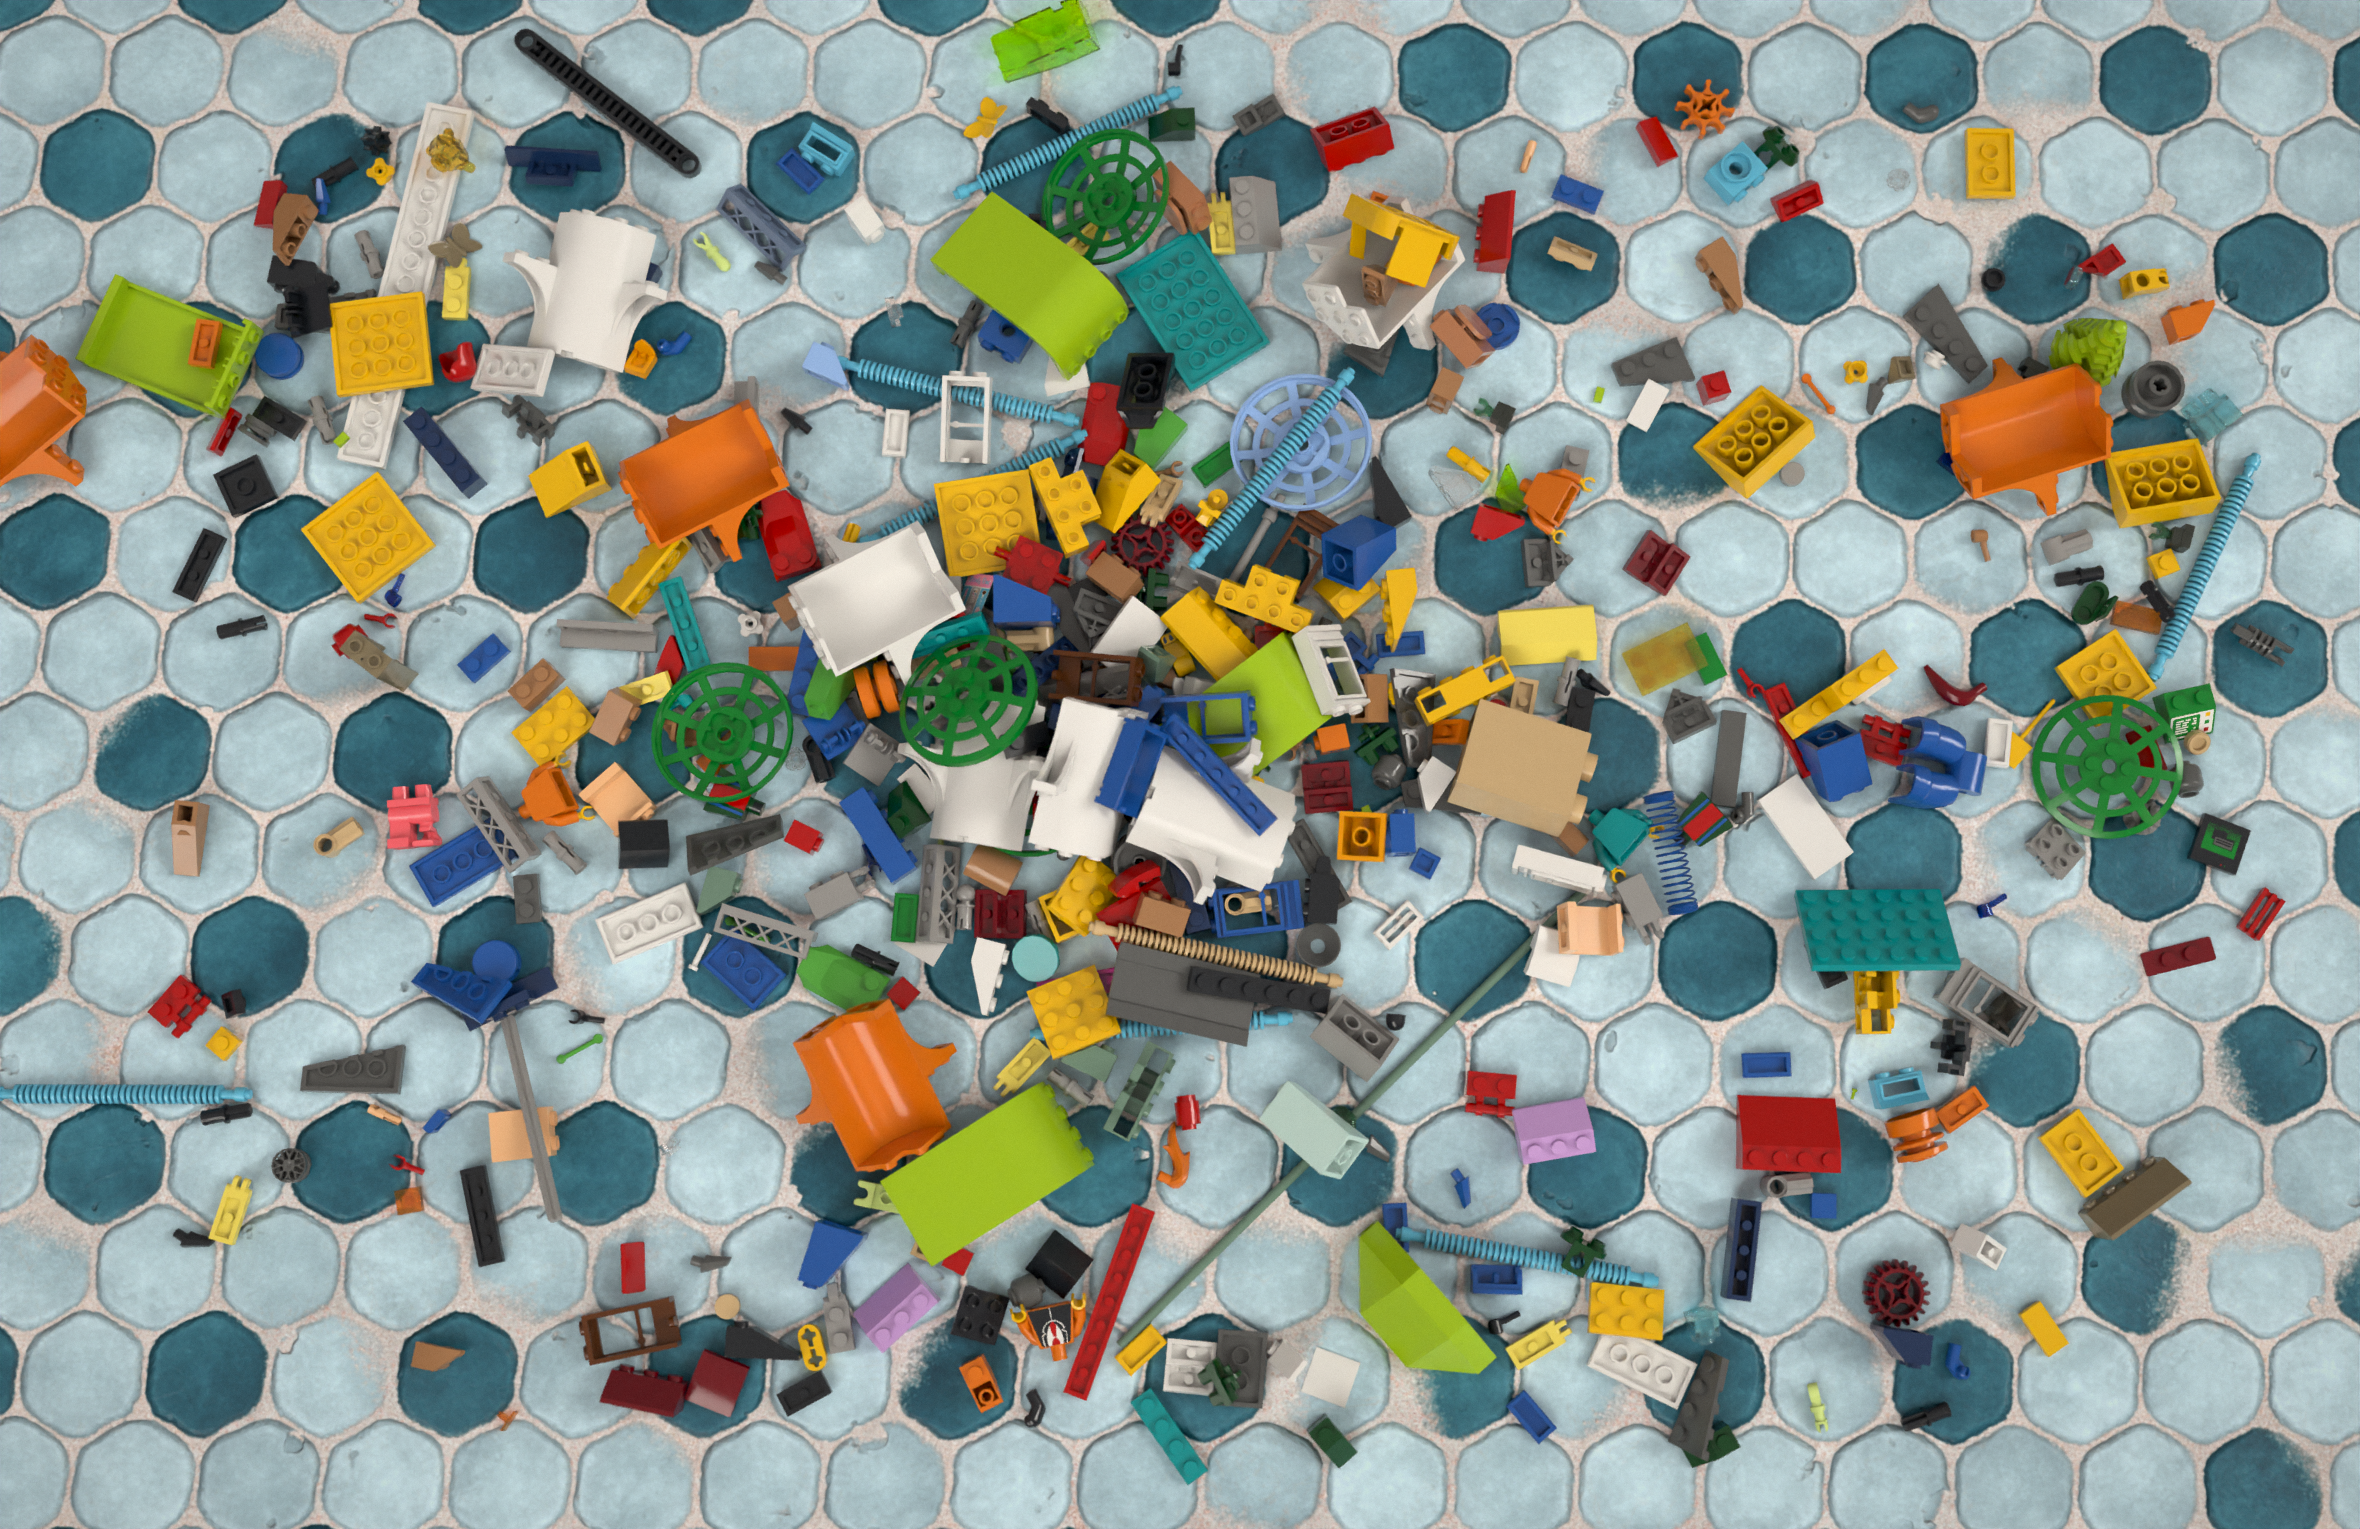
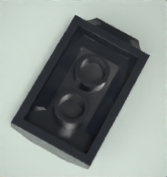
(1145, 388)

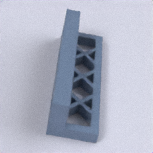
(760, 217)

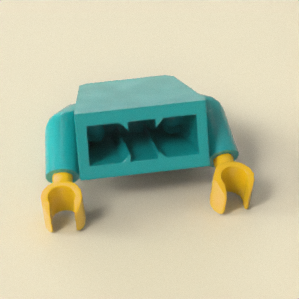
(1619, 836)

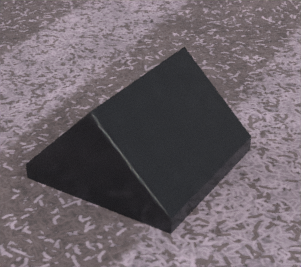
(643, 844)
(1059, 1264)

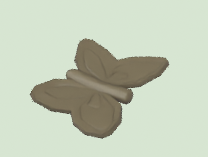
(455, 248)

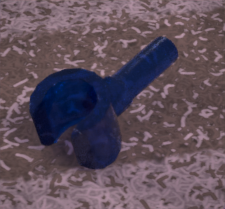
(391, 595)
(870, 859)
(1985, 910)

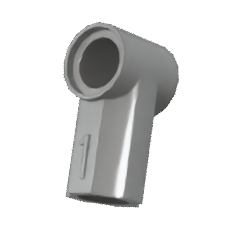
(2061, 548)
(1788, 1184)

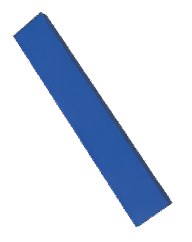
(1218, 774)

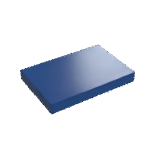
(744, 969)

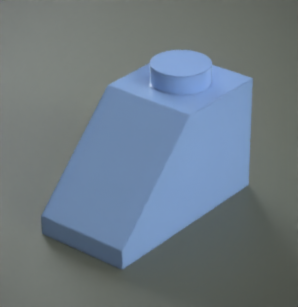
(824, 365)

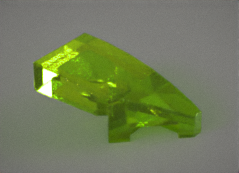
(1508, 493)

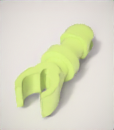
(713, 253)
(1817, 1406)

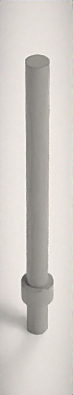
(1269, 516)

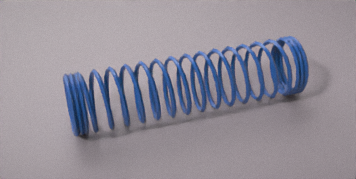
(1685, 907)

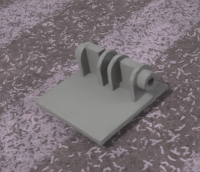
(874, 754)
(2055, 849)

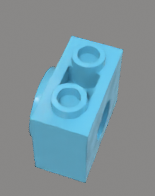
(1731, 186)

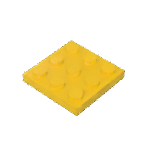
(2105, 669)
(1073, 1012)

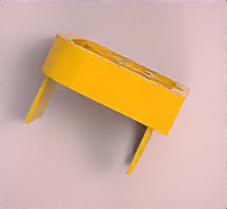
(1417, 243)

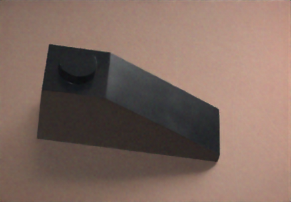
(1387, 503)
(752, 1342)

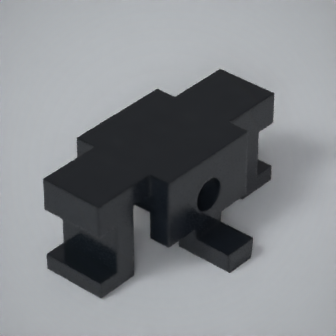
(1958, 1050)

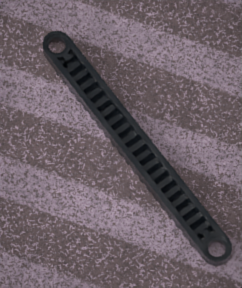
(607, 103)

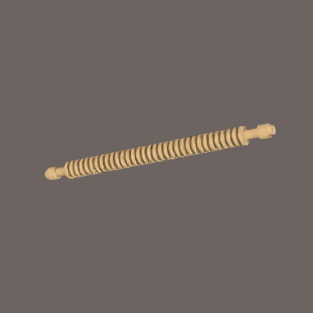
(1216, 954)

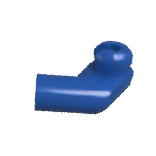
(1954, 1364)

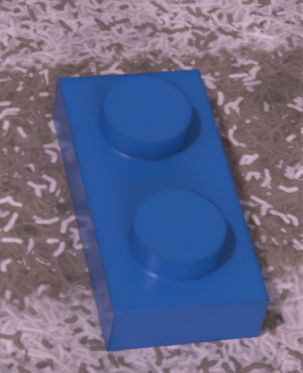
(1577, 194)
(483, 658)

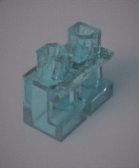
(2213, 418)

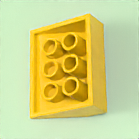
(1755, 441)
(2160, 483)

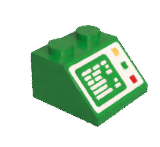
(2187, 710)

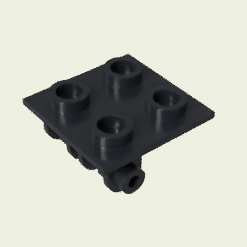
(307, 309)
(979, 1315)

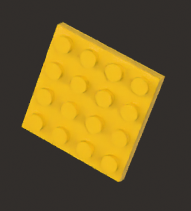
(381, 344)
(984, 514)
(368, 537)

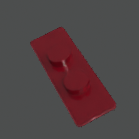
(2178, 956)

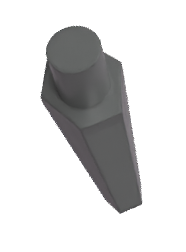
(770, 272)
(1875, 394)
(1377, 1149)
(710, 1262)

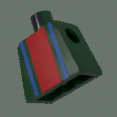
(735, 809)
(1702, 821)

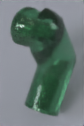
(1346, 1115)

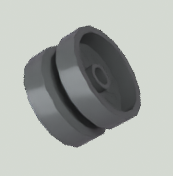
(2153, 389)
(1127, 853)

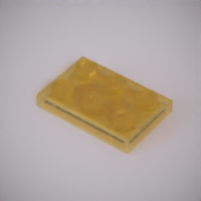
(1664, 659)

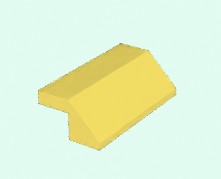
(1547, 634)

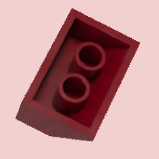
(645, 1390)

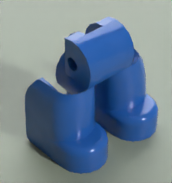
(1947, 746)

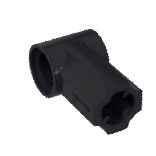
(821, 768)

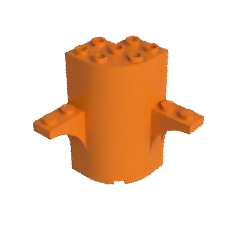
(36, 408)
(2026, 431)
(703, 477)
(873, 1085)

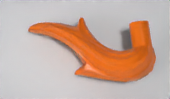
(1179, 1160)

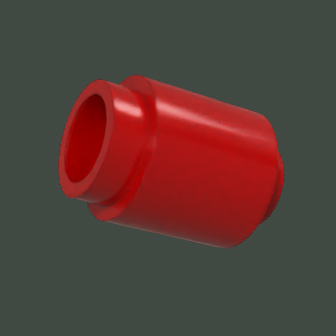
(1187, 1112)

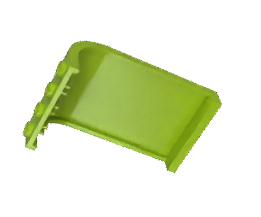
(1033, 282)
(149, 343)
(1283, 700)
(988, 1172)

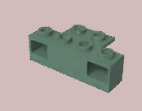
(1139, 1091)

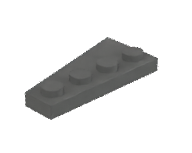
(1696, 1417)

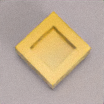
(2163, 563)
(223, 1043)

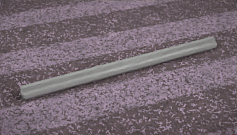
(531, 1119)

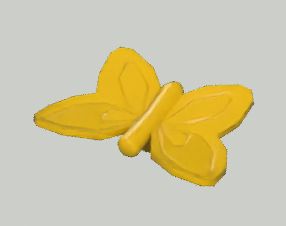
(987, 123)

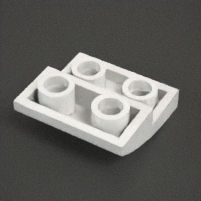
(1546, 961)

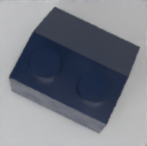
(1907, 1345)

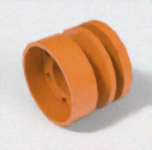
(1916, 1135)

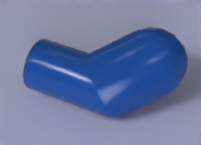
(674, 347)

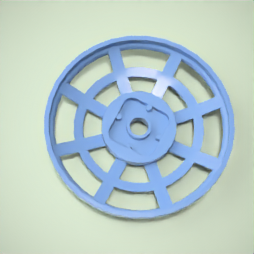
(1319, 442)

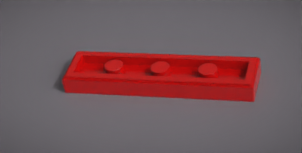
(1780, 704)

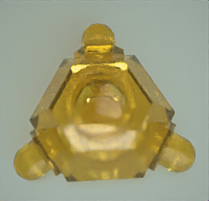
(449, 153)

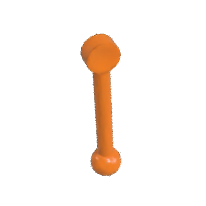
(1806, 379)

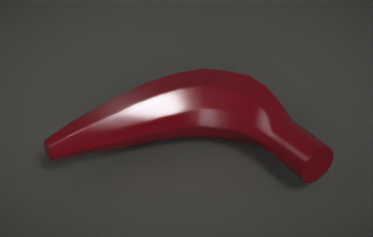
(1950, 693)

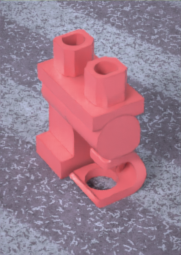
(407, 812)

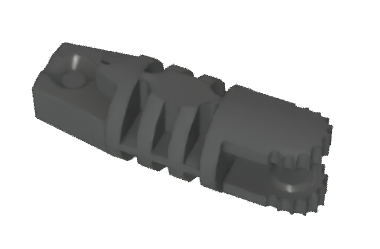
(2260, 642)

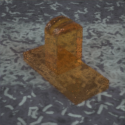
(507, 1419)

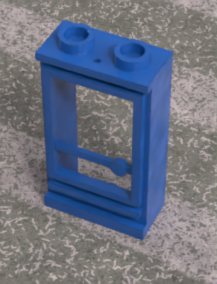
(1178, 704)
(1132, 766)
(1288, 902)

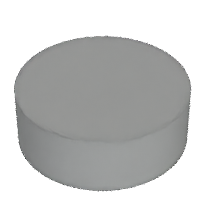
(1792, 474)

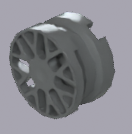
(259, 428)
(291, 1166)

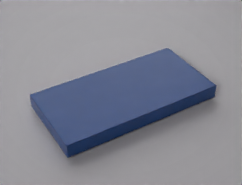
(458, 865)

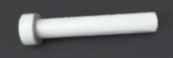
(693, 966)

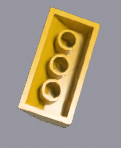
(643, 576)
(1208, 633)

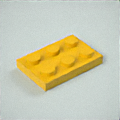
(1990, 163)
(554, 727)
(1082, 894)
(2080, 1153)
(1625, 1311)

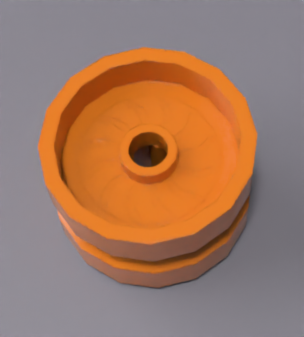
(880, 688)

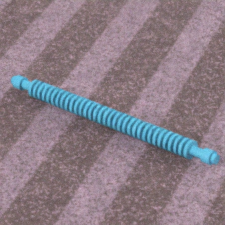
(963, 191)
(895, 376)
(1076, 437)
(1271, 468)
(2204, 566)
(1281, 1018)
(123, 1094)
(1535, 1258)

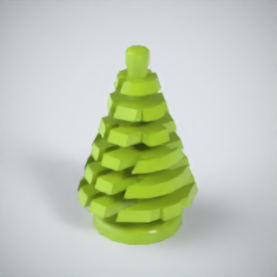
(2093, 344)

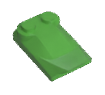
(840, 977)

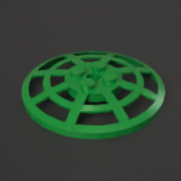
(1101, 189)
(972, 706)
(714, 724)
(2095, 778)

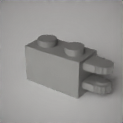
(837, 893)
(1638, 906)

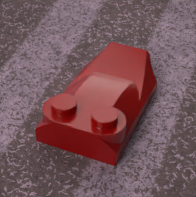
(1103, 425)
(787, 536)

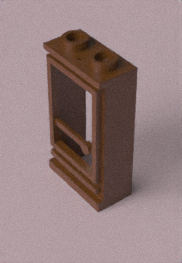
(1315, 524)
(1069, 677)
(665, 1325)

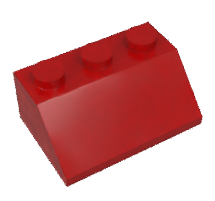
(1352, 139)
(1495, 232)
(1123, 909)

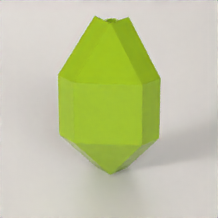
(1412, 1310)

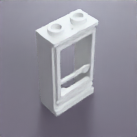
(965, 450)
(1308, 645)
(1559, 870)

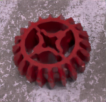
(1150, 550)
(1902, 1285)

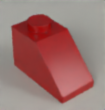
(1494, 522)

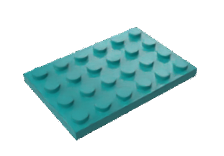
(1192, 309)
(1876, 930)

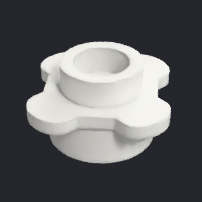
(1934, 359)
(756, 628)

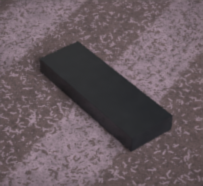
(199, 565)

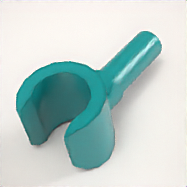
(683, 700)

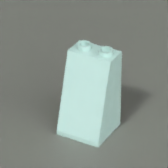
(1313, 1130)

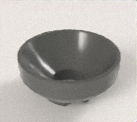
(1330, 939)

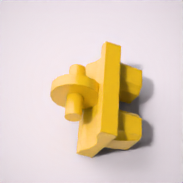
(1212, 507)

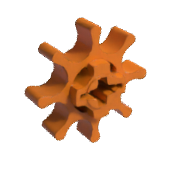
(1703, 100)

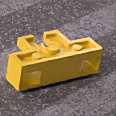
(1067, 504)
(1266, 598)
(1464, 690)
(1875, 992)

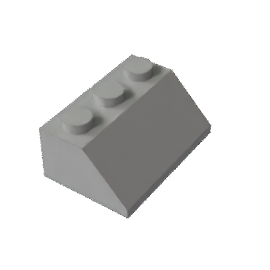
(1254, 215)
(1354, 1038)

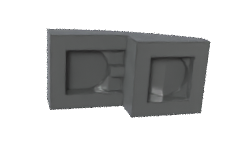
(1259, 116)

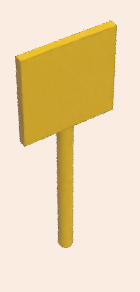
(2019, 747)

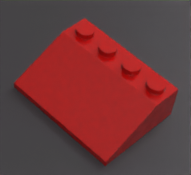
(1787, 1134)

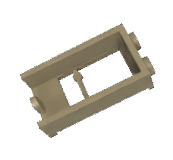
(371, 657)

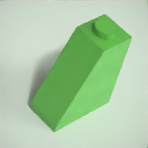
(1156, 443)
(827, 691)

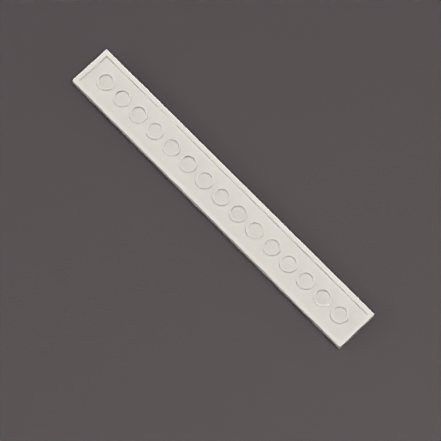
(408, 269)

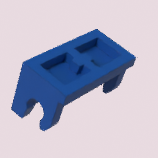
(1495, 1279)

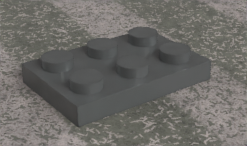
(1247, 1353)

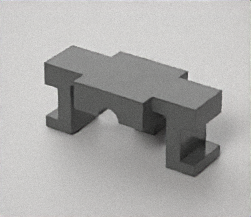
(529, 414)

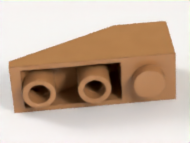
(290, 224)
(1721, 268)
(1377, 285)
(188, 836)

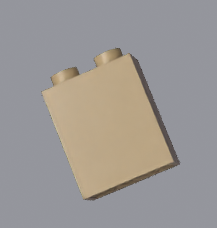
(1523, 769)

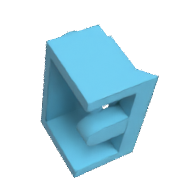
(827, 165)
(1883, 1102)

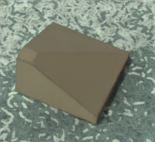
(1900, 370)

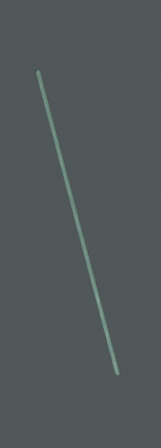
(1158, 1307)

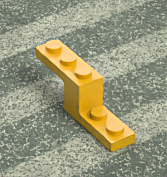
(1838, 694)

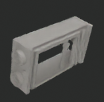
(1960, 985)

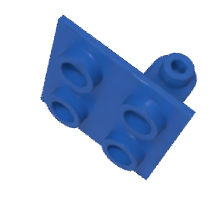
(835, 734)

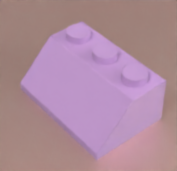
(1553, 1130)
(895, 1307)

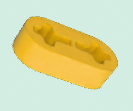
(806, 1348)

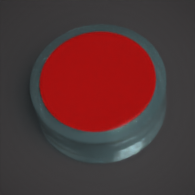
(2073, 278)

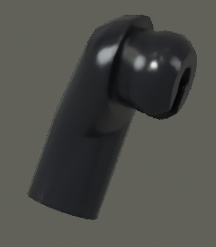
(1037, 1409)

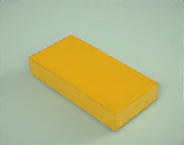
(2043, 1328)
(1140, 1349)

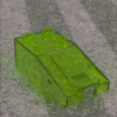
(1045, 41)

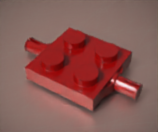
(1032, 565)

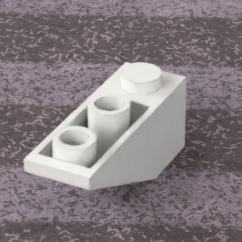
(986, 966)

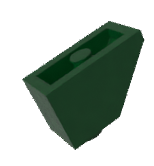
(1172, 125)
(905, 811)
(1331, 1441)
(1721, 1445)

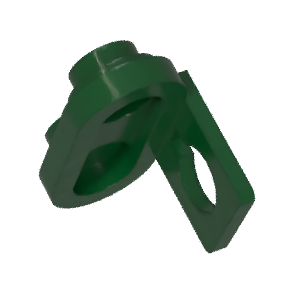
(1781, 150)
(2093, 604)
(1591, 1248)

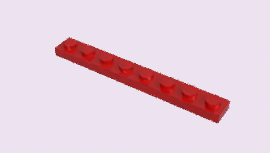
(1109, 1302)

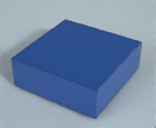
(1424, 863)
(437, 1121)
(1823, 1205)

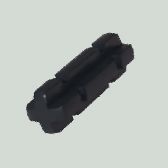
(2157, 601)

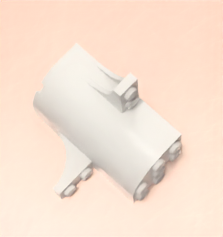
(590, 288)
(1339, 297)
(875, 600)
(1072, 779)
(983, 800)
(1203, 833)

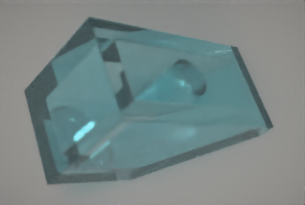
(1703, 1324)

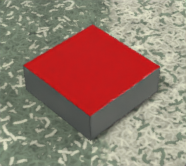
(903, 993)
(959, 1261)

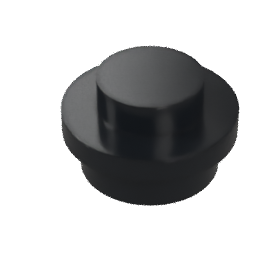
(1993, 279)

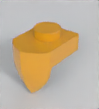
(641, 359)

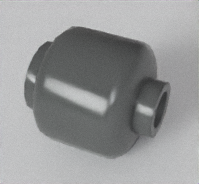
(1389, 771)
(2191, 782)
(1026, 1291)

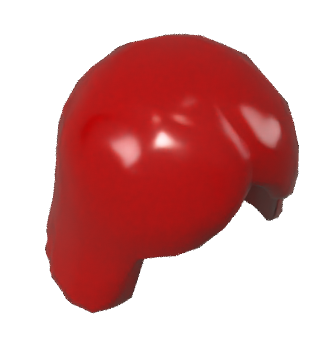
(459, 364)

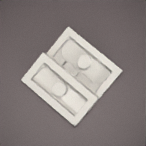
(1183, 1364)

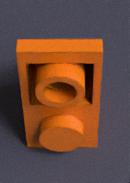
(2187, 322)
(981, 1383)

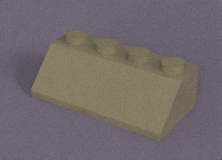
(2133, 1198)

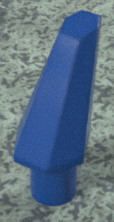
(322, 196)
(1462, 1187)

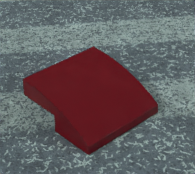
(1656, 563)
(1326, 786)
(1000, 915)
(717, 1383)

